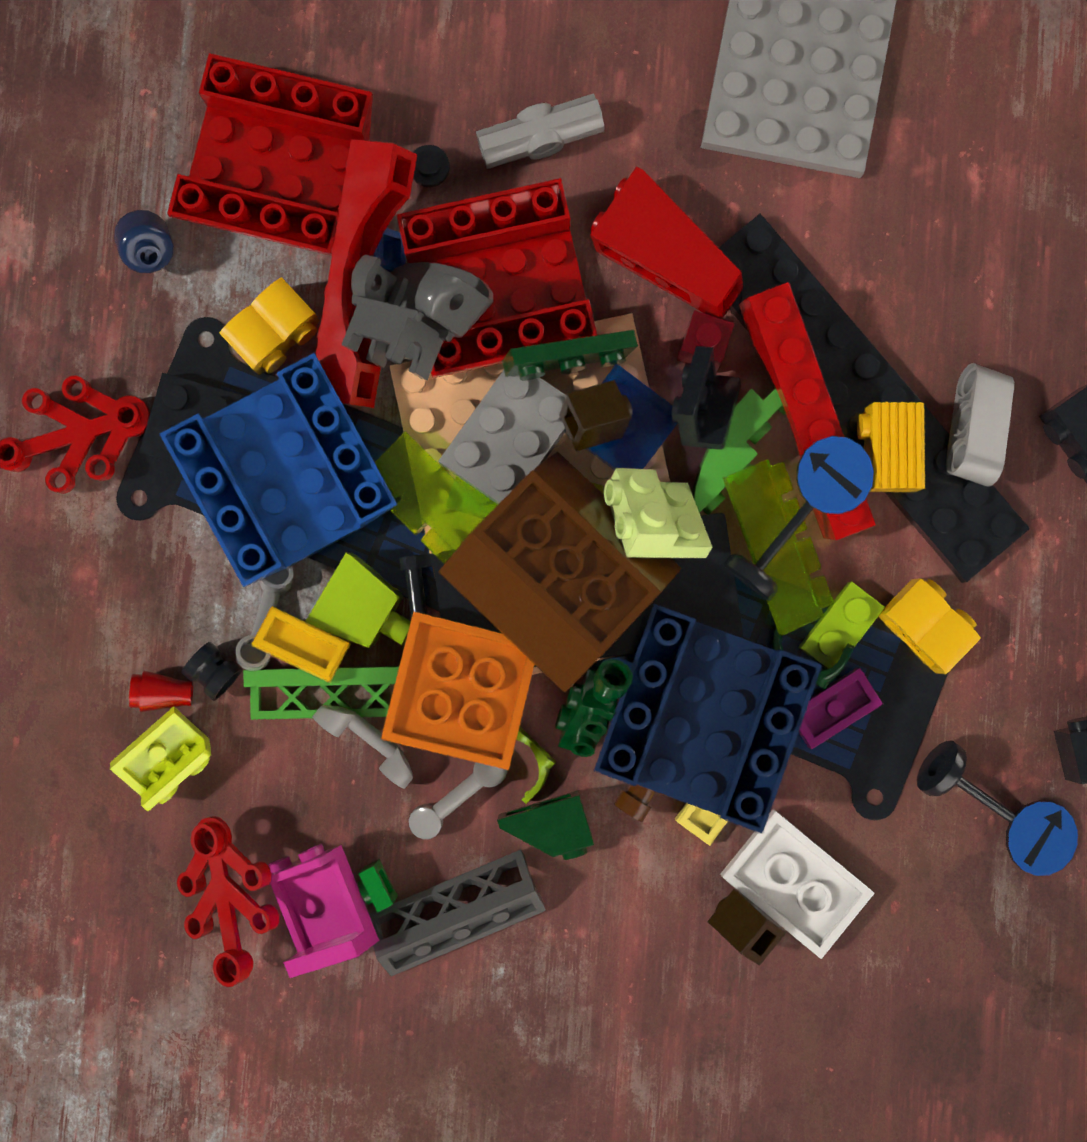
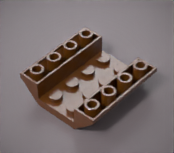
(555, 572)

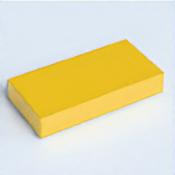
(300, 644)

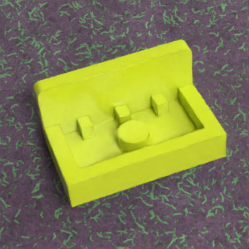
(163, 758)

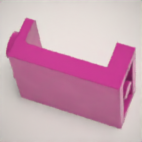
(321, 909)

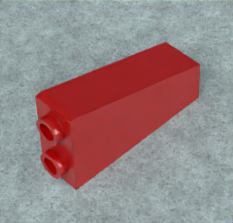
(665, 247)

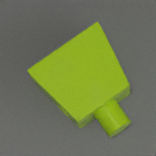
(359, 605)

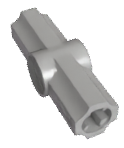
(540, 131)

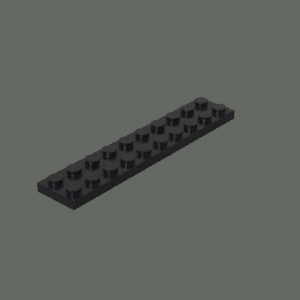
(954, 515)

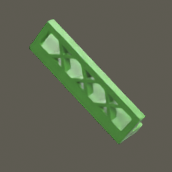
(296, 677)

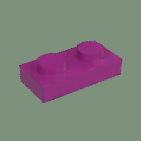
(838, 707)

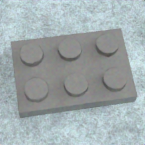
(506, 435)

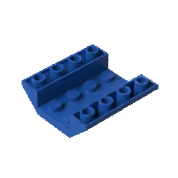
(280, 472)

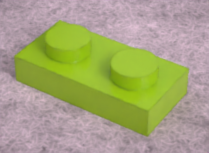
(842, 624)

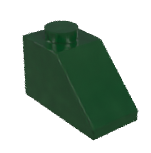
(551, 825)

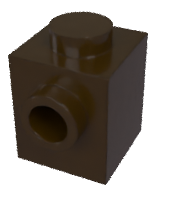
(595, 415)
(746, 927)

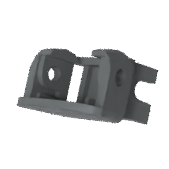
(412, 310)

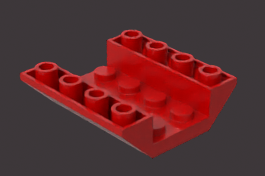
(271, 154)
(526, 257)

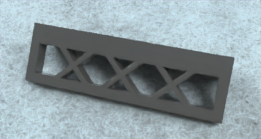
(458, 926)

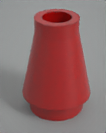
(155, 692)

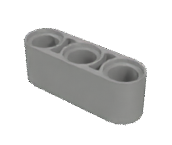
(980, 425)

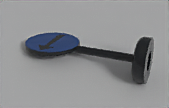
(832, 478)
(1039, 834)

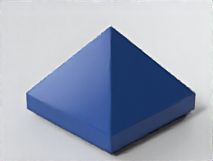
(390, 250)

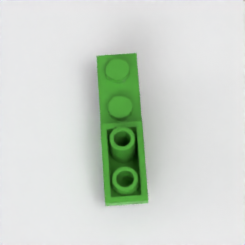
(747, 423)

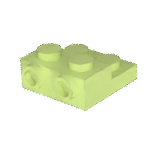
(655, 516)

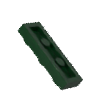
(569, 355)

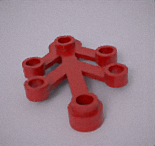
(79, 433)
(214, 847)

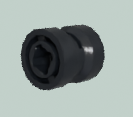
(211, 671)

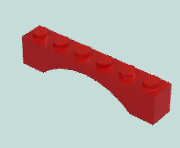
(373, 191)
(793, 367)

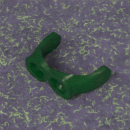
(826, 675)

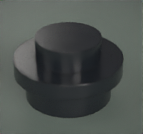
(431, 166)

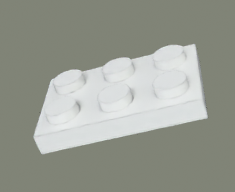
(797, 884)

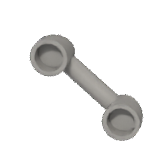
(273, 587)
(337, 719)
(428, 819)

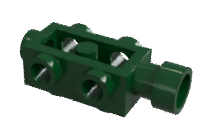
(592, 707)

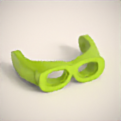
(544, 761)

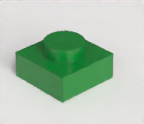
(376, 886)

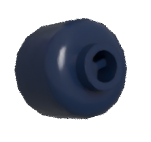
(143, 241)

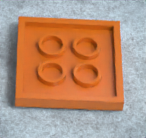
(458, 692)

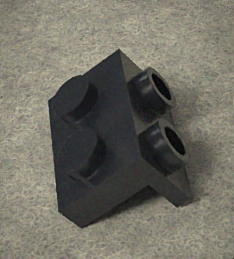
(706, 402)

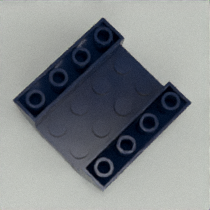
(708, 718)

